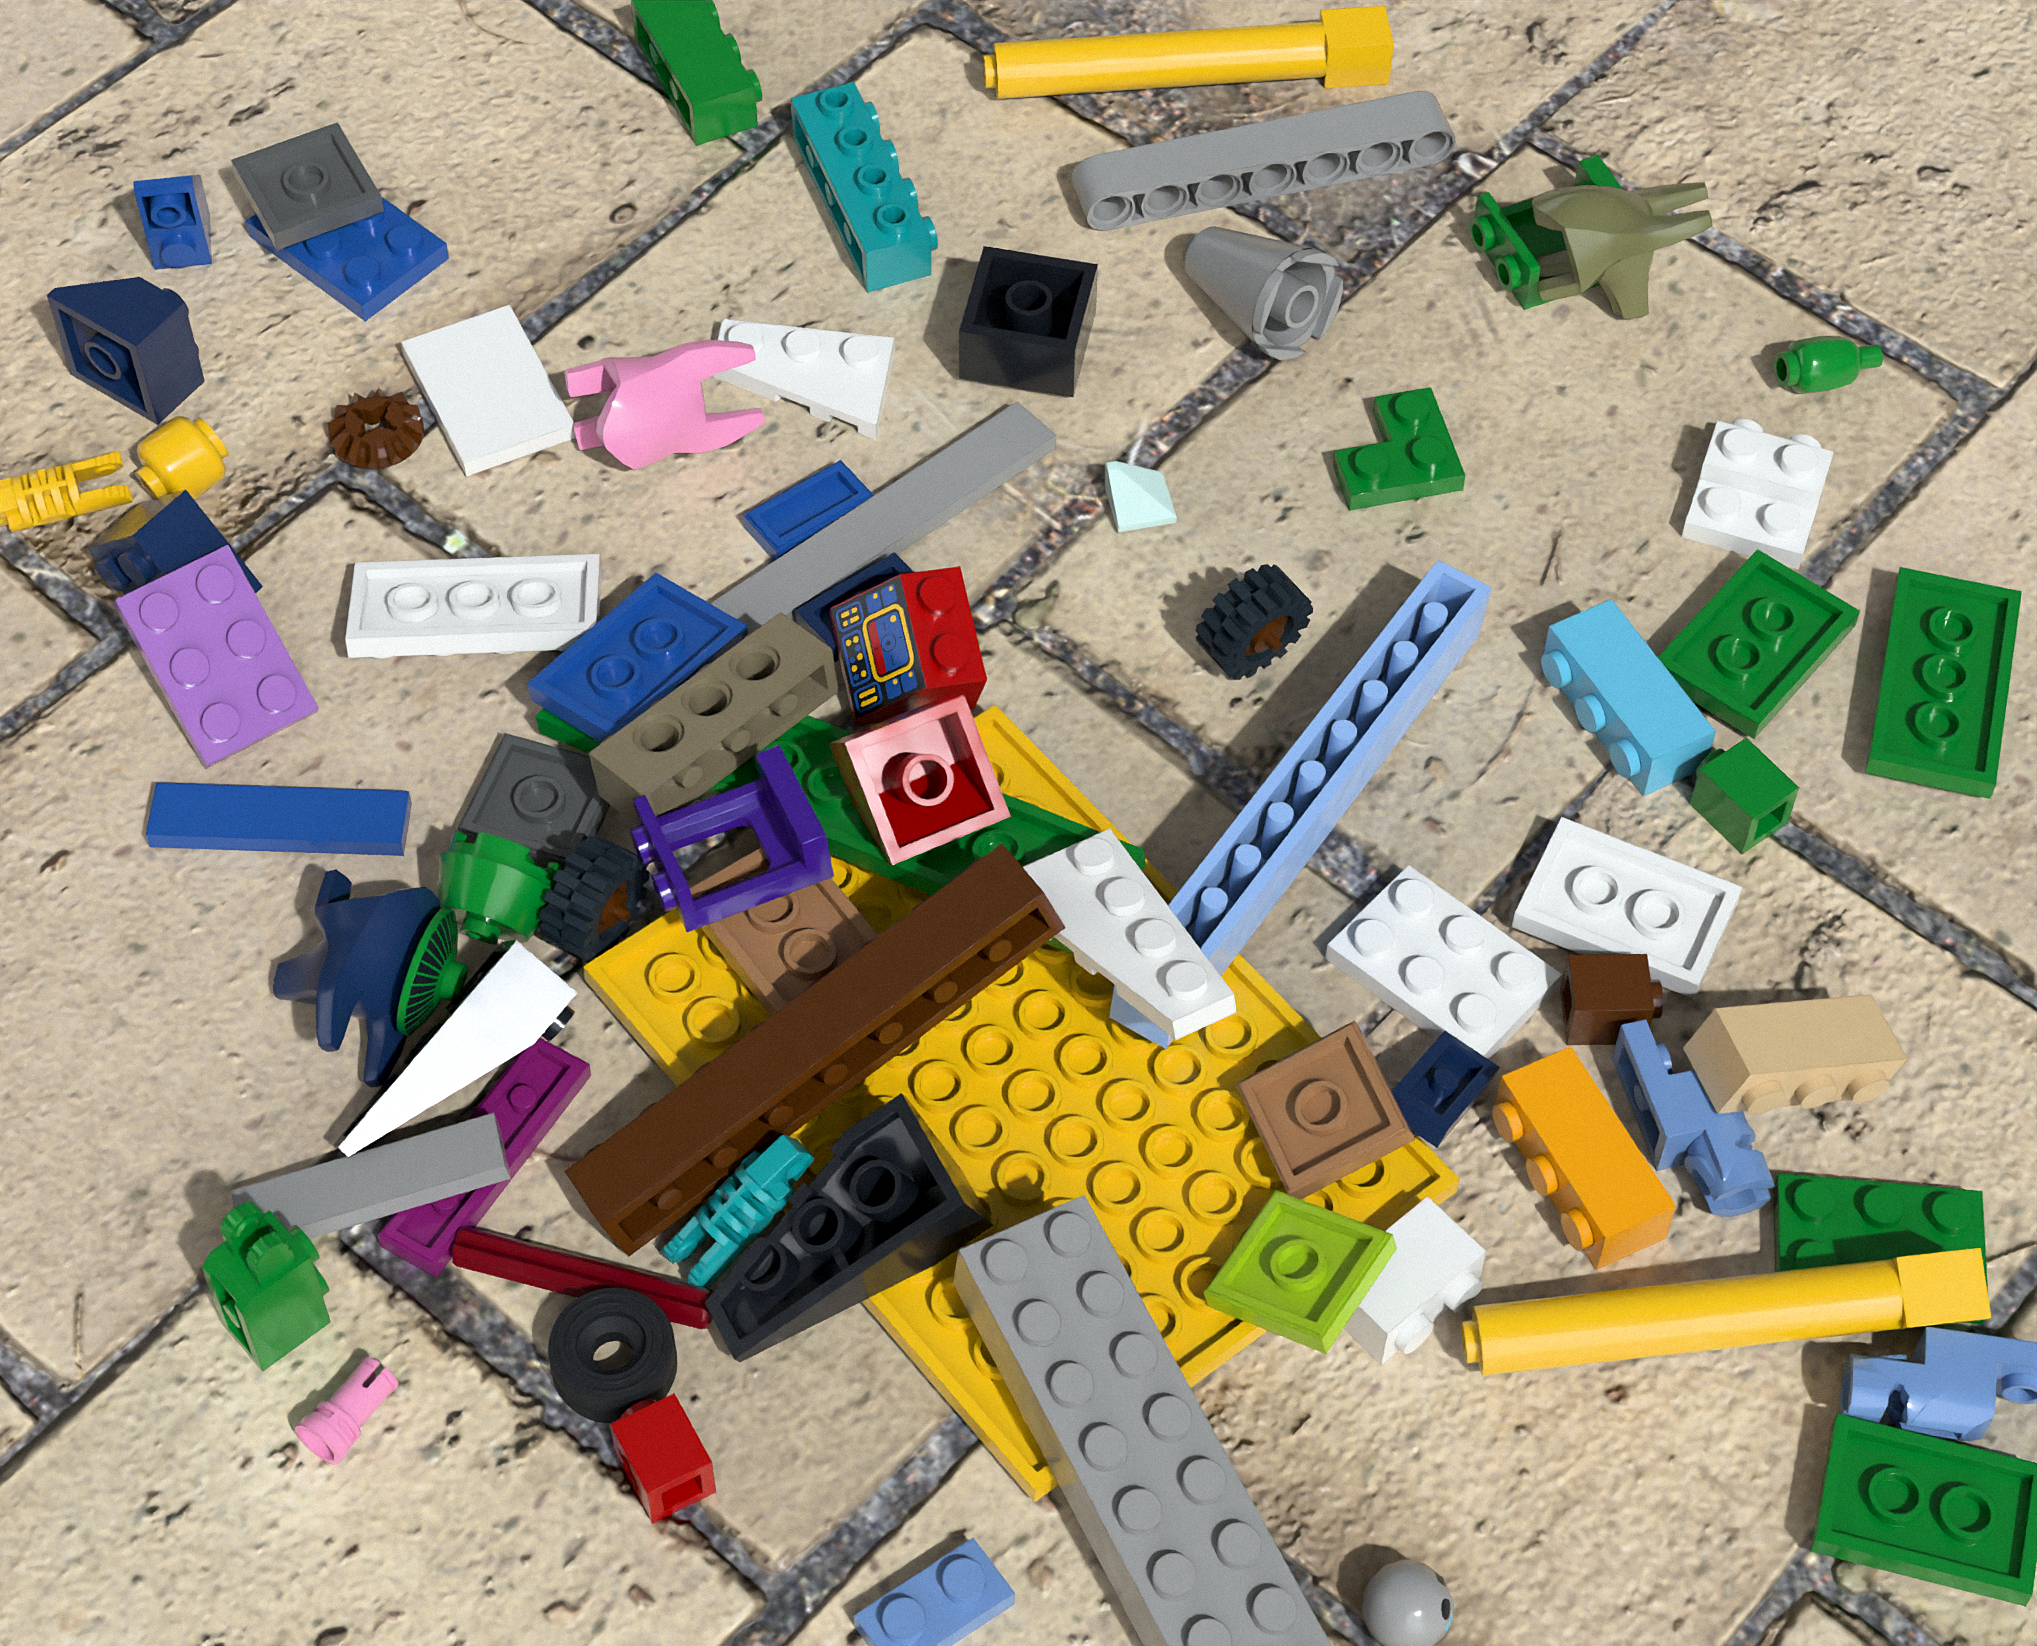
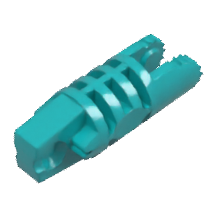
(740, 1209)

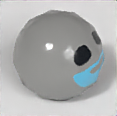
(1407, 1605)

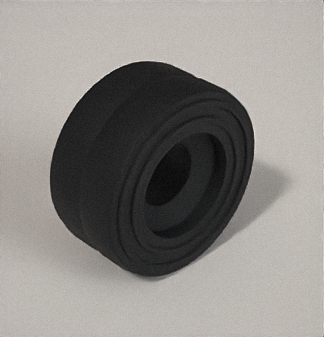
(604, 1318)

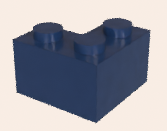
(156, 541)

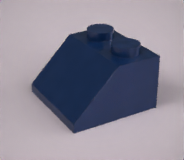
(129, 343)

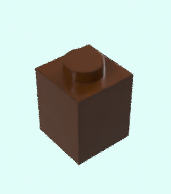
(1605, 993)

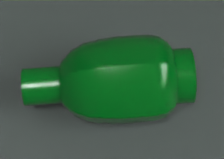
(1823, 363)

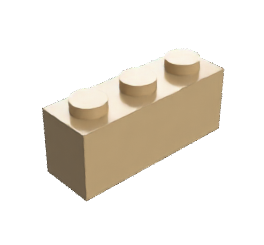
(1794, 1054)

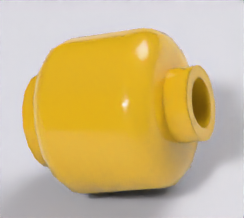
(181, 458)

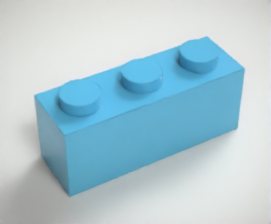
(1626, 697)

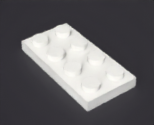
(472, 605)

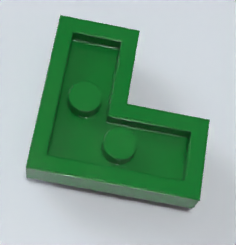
(1411, 461)

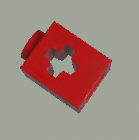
(662, 1456)

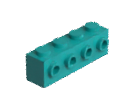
(863, 186)

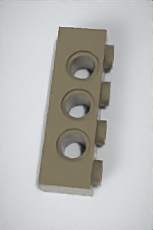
(716, 719)

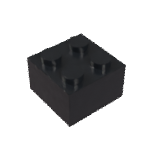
(1028, 321)

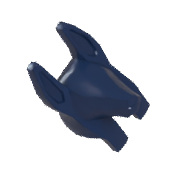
(359, 967)

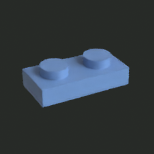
(938, 1602)

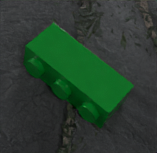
(697, 66)

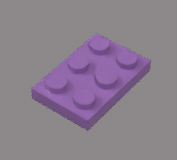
(216, 656)

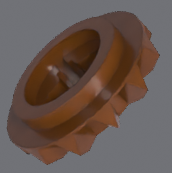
(380, 446)

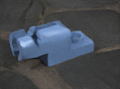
(1685, 1128)
(1945, 1387)

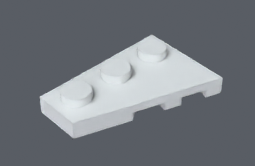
(818, 368)

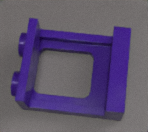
(776, 814)

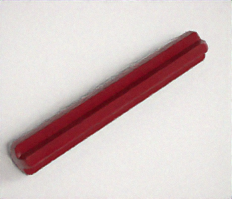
(575, 1274)

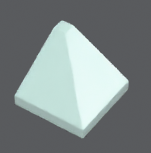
(1137, 497)

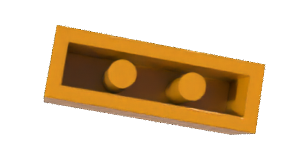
(1582, 1158)

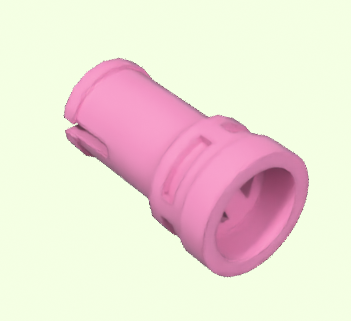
(337, 1422)

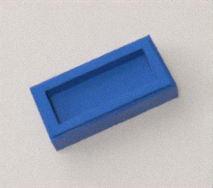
(805, 509)

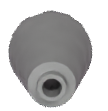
(1267, 287)

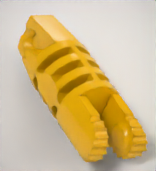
(56, 494)

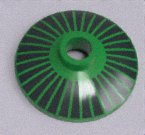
(432, 973)

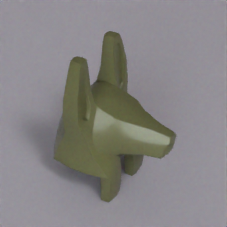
(1614, 238)

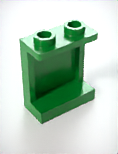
(1516, 241)

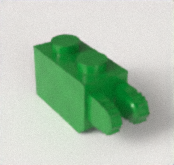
(266, 1284)

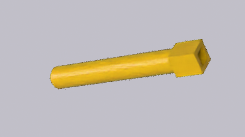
(1343, 48)
(1727, 1312)

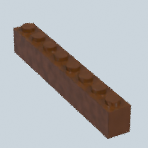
(815, 1049)

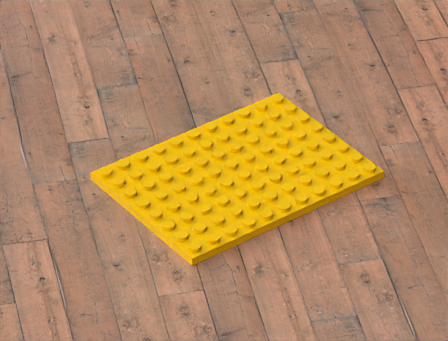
(1038, 1109)

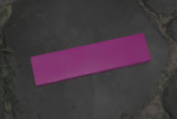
(527, 1106)

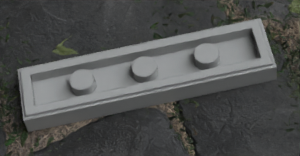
(384, 1178)

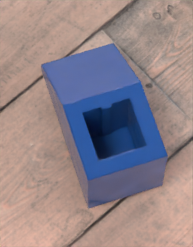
(175, 221)

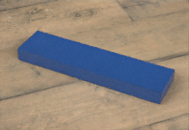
(279, 819)

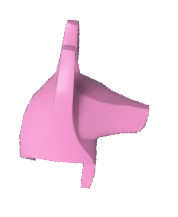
(660, 402)

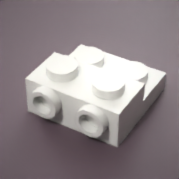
(1758, 492)

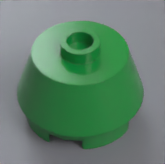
(493, 887)

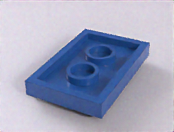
(364, 261)
(634, 657)

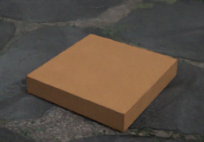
(1325, 1111)

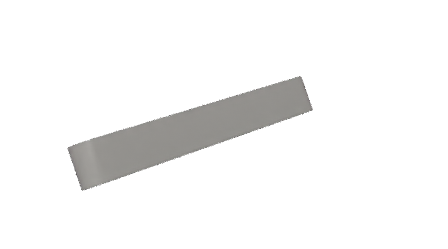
(1262, 160)

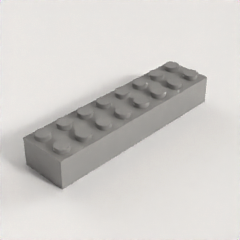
(1128, 1438)

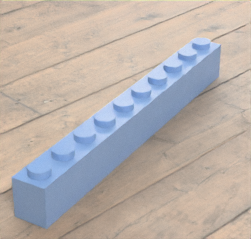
(1323, 773)

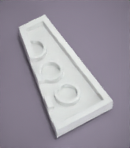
(1131, 935)

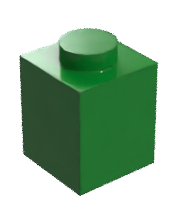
(1743, 795)

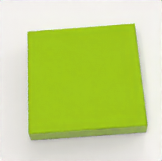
(1300, 1271)

